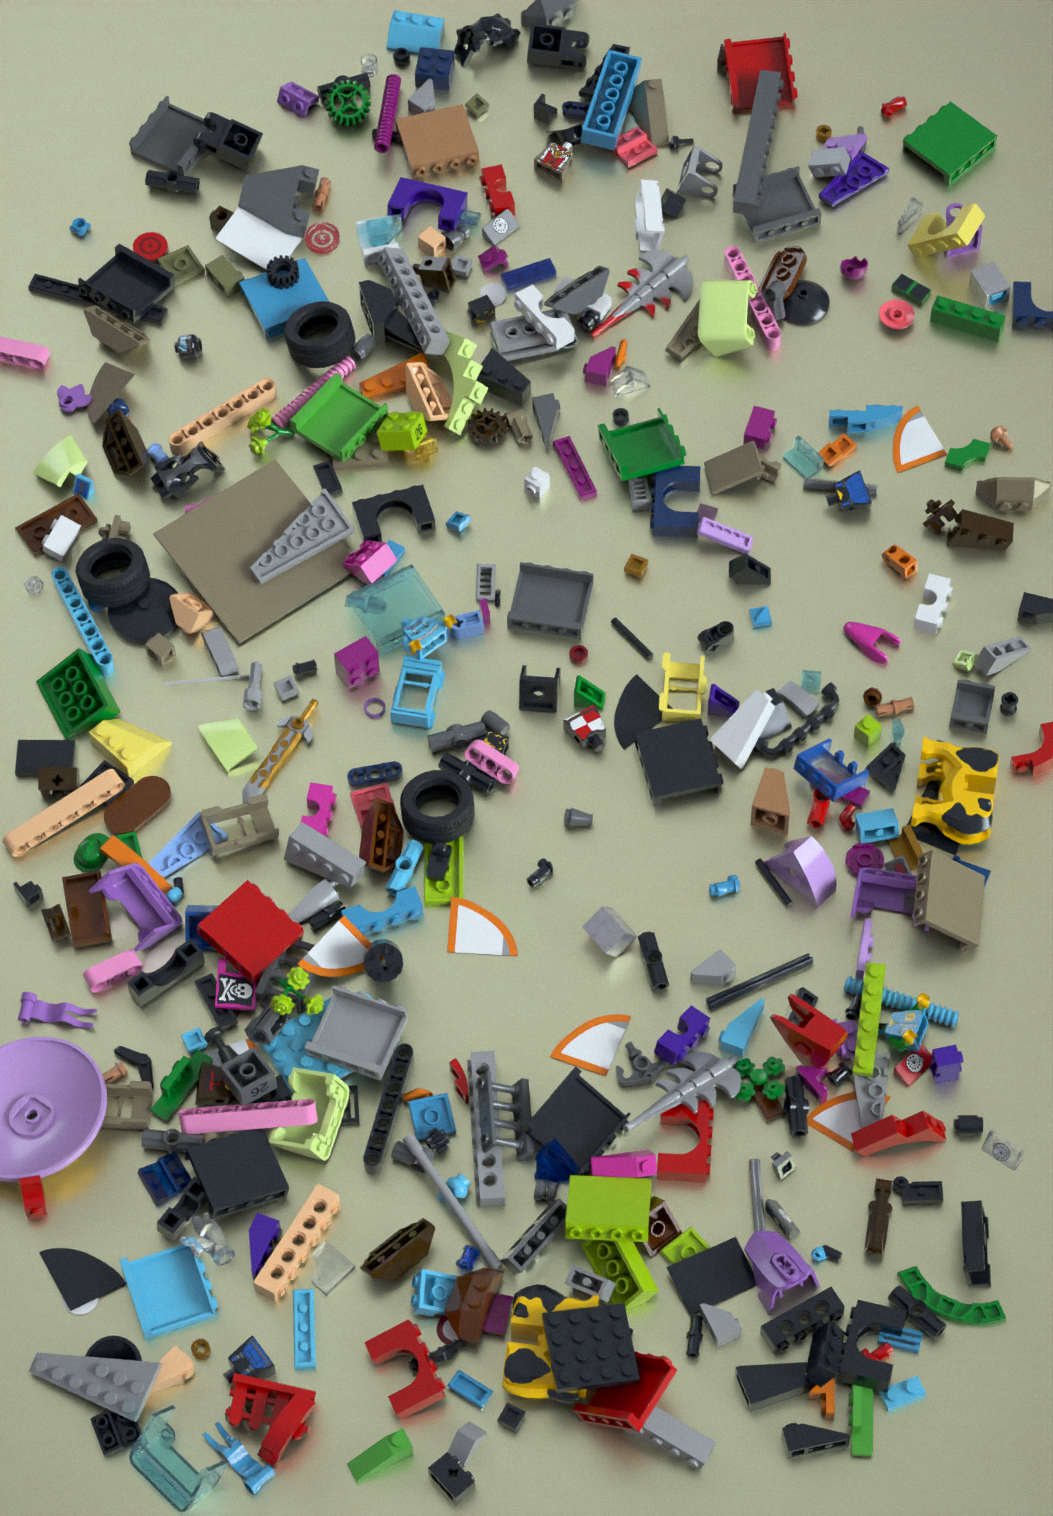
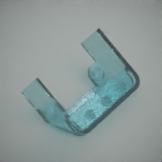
(167, 1469)

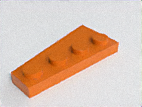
(389, 381)

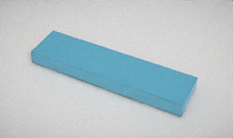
(304, 1329)

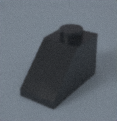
(749, 571)

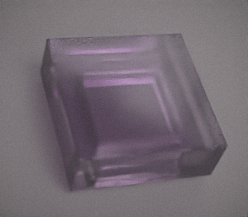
(707, 511)

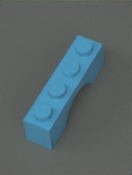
(406, 907)

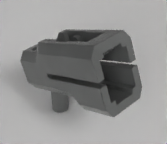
(265, 1026)

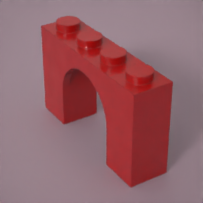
(691, 1165)
(427, 1386)

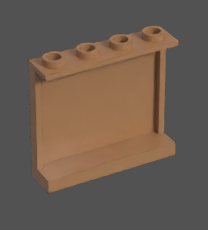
(438, 140)

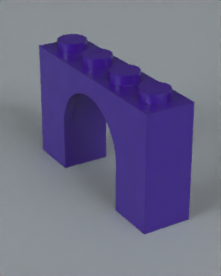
(410, 192)

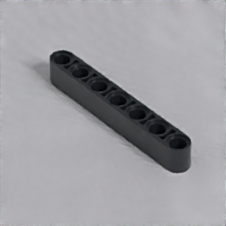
(385, 1117)

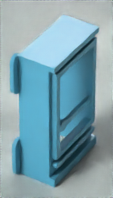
(423, 667)

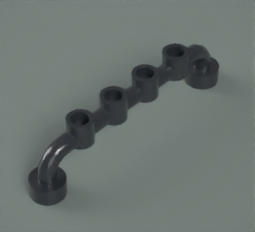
(800, 733)

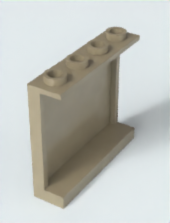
(949, 898)

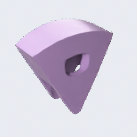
(812, 866)

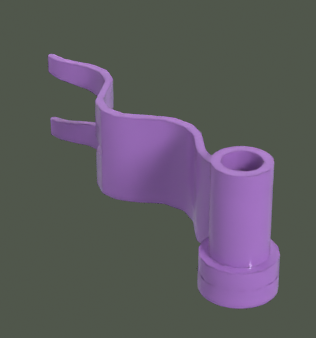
(51, 1012)

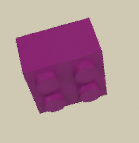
(357, 662)

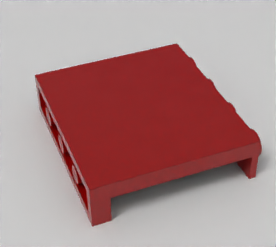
(744, 64)
(249, 930)
(630, 1404)

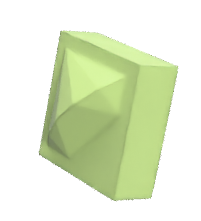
(964, 660)

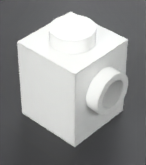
(537, 482)

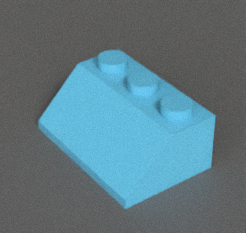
(414, 31)

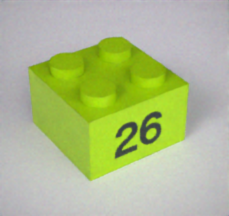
(402, 431)

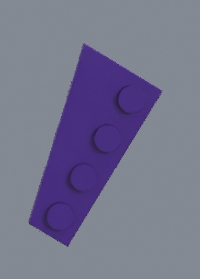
(860, 173)

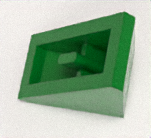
(588, 694)

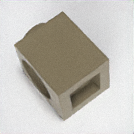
(160, 649)

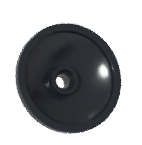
(806, 308)
(114, 1348)

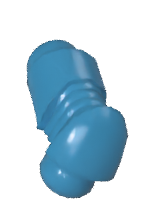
(722, 888)

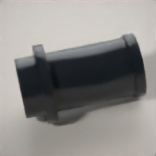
(303, 668)
(853, 1011)

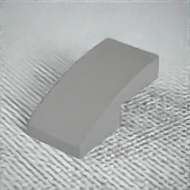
(799, 698)

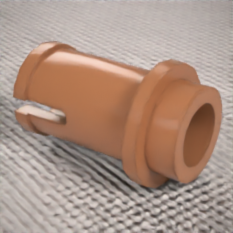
(114, 1073)

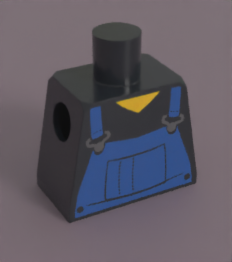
(850, 493)

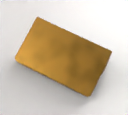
(906, 845)

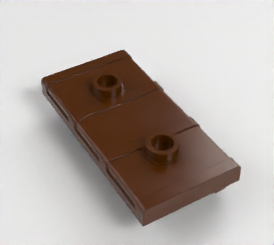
(86, 910)

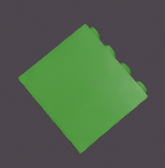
(338, 418)

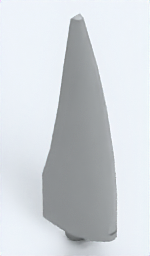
(315, 901)

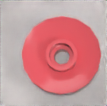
(899, 309)

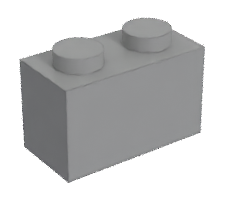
(829, 162)
(590, 1283)

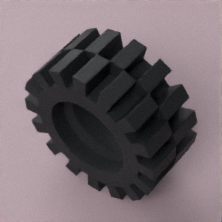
(280, 264)

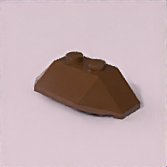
(381, 836)
(471, 1302)

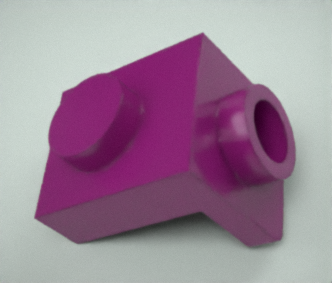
(492, 258)

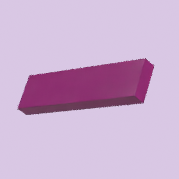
(574, 468)

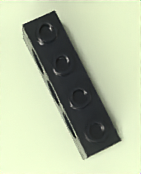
(825, 1300)

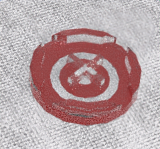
(322, 237)

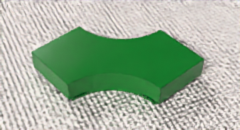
(960, 457)

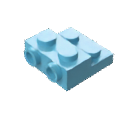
(431, 1292)

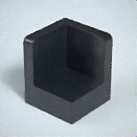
(543, 111)
(672, 202)
(29, 893)

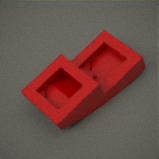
(460, 1083)

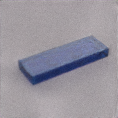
(528, 274)

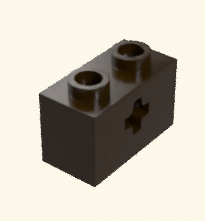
(48, 775)

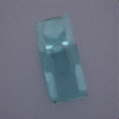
(383, 230)

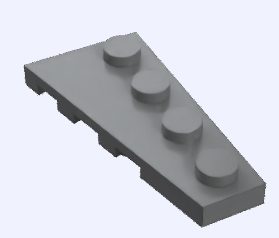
(871, 1090)

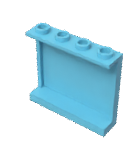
(168, 1290)

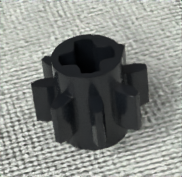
(437, 1140)

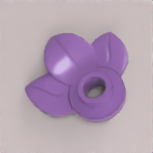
(72, 397)

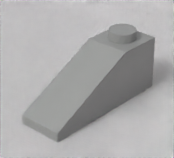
(1001, 654)

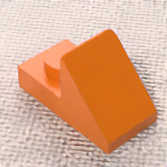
(827, 1398)

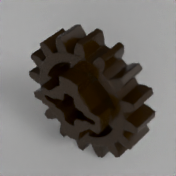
(487, 426)

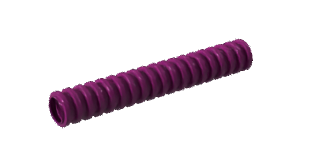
(387, 113)

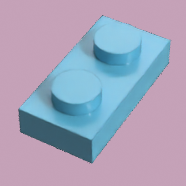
(902, 1393)

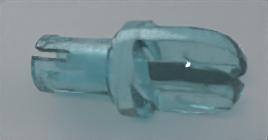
(367, 604)

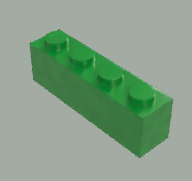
(967, 318)

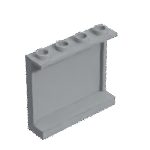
(358, 1033)

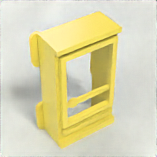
(682, 671)

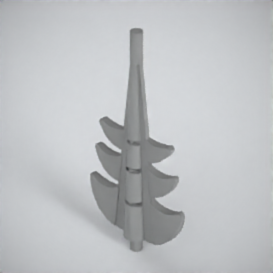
(707, 1074)

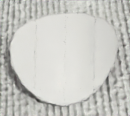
(495, 292)

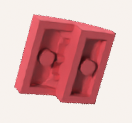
(634, 147)
(364, 798)

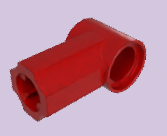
(818, 810)

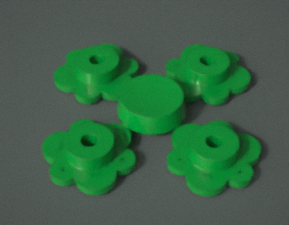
(759, 1077)

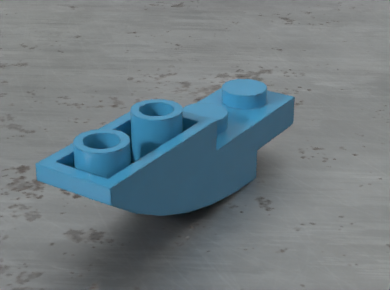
(872, 419)

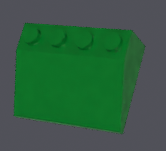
(77, 694)

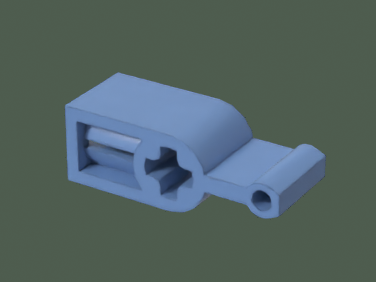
(467, 626)

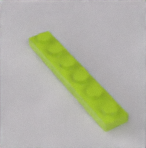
(869, 1019)

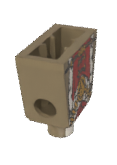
(555, 161)

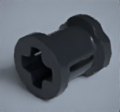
(1008, 705)
(833, 1077)

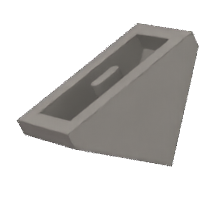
(466, 1442)

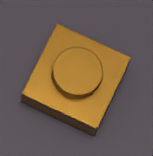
(636, 565)

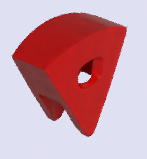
(814, 1038)

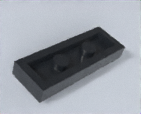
(207, 988)

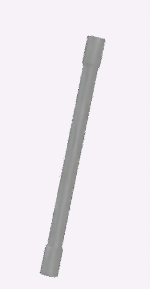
(417, 1150)

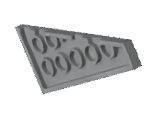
(105, 1381)

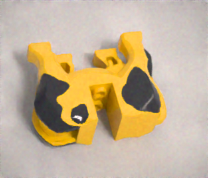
(965, 794)
(528, 1366)

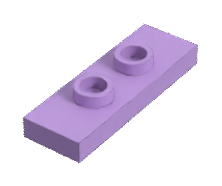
(724, 535)
(866, 941)

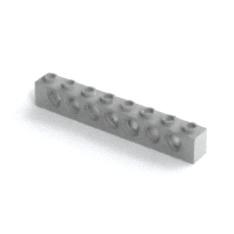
(413, 301)
(494, 1194)

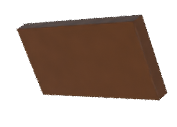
(34, 530)

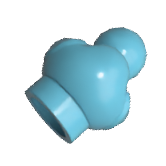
(458, 1186)

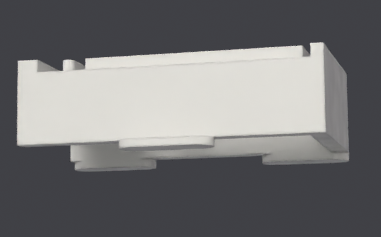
(648, 216)

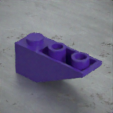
(262, 1236)

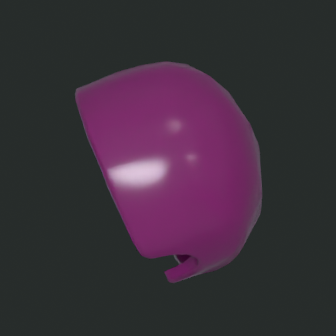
(853, 268)

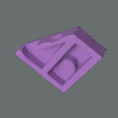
(851, 143)

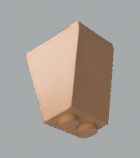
(771, 802)

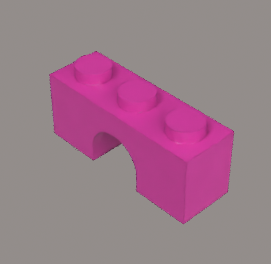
(320, 798)

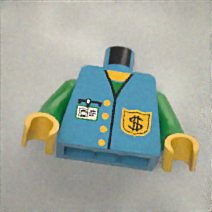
(907, 1027)

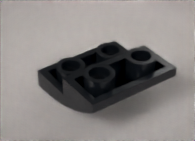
(115, 1432)

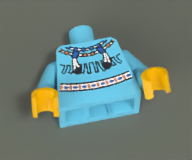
(425, 634)

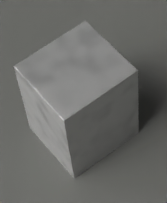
(989, 286)
(609, 931)

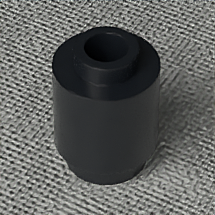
(968, 1124)

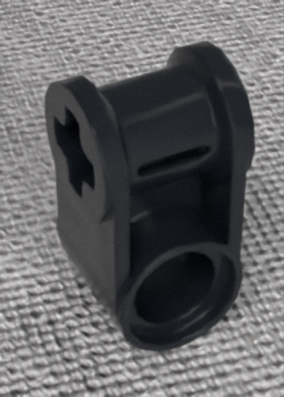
(715, 639)

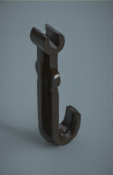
(878, 1219)

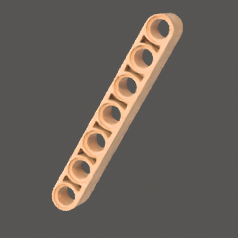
(222, 416)
(63, 812)

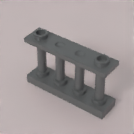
(273, 973)
(520, 1108)

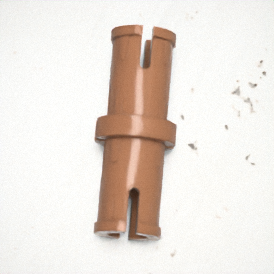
(321, 194)
(894, 707)

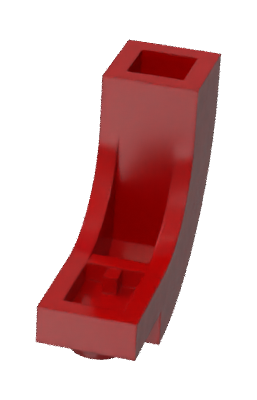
(1039, 760)
(284, 1427)

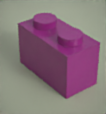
(760, 427)

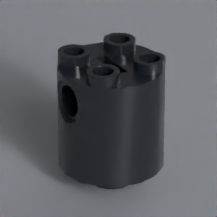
(393, 958)

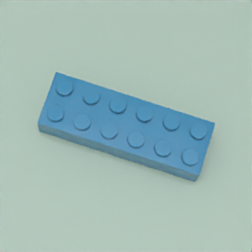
(611, 100)

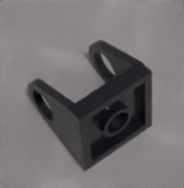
(547, 685)

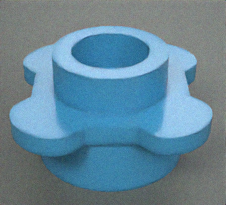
(79, 226)

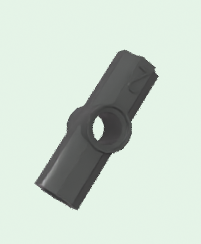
(456, 736)
(160, 1140)

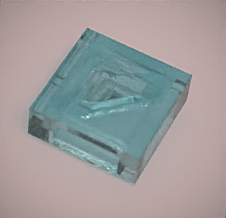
(470, 218)
(811, 680)
(897, 731)

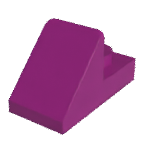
(812, 1081)

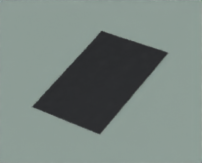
(712, 1275)

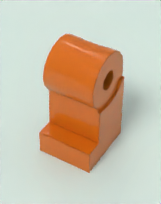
(900, 561)

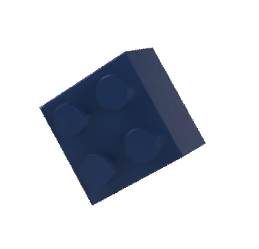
(436, 65)

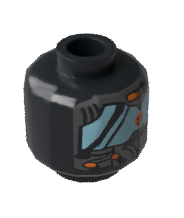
(188, 346)

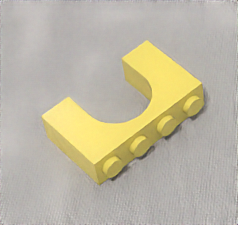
(934, 237)

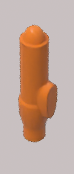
(620, 357)

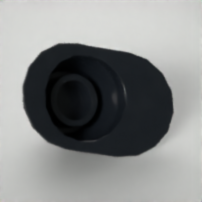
(570, 135)

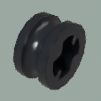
(620, 411)

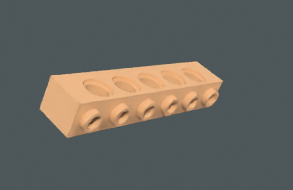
(319, 1198)

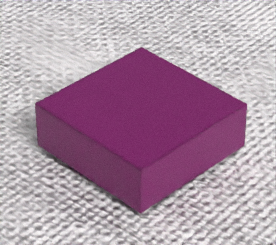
(484, 611)

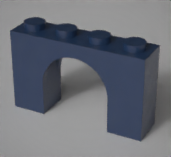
(1024, 310)
(668, 521)

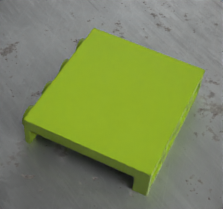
(608, 1208)

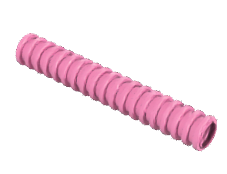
(284, 416)

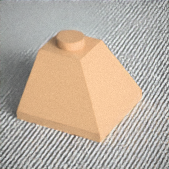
(190, 612)

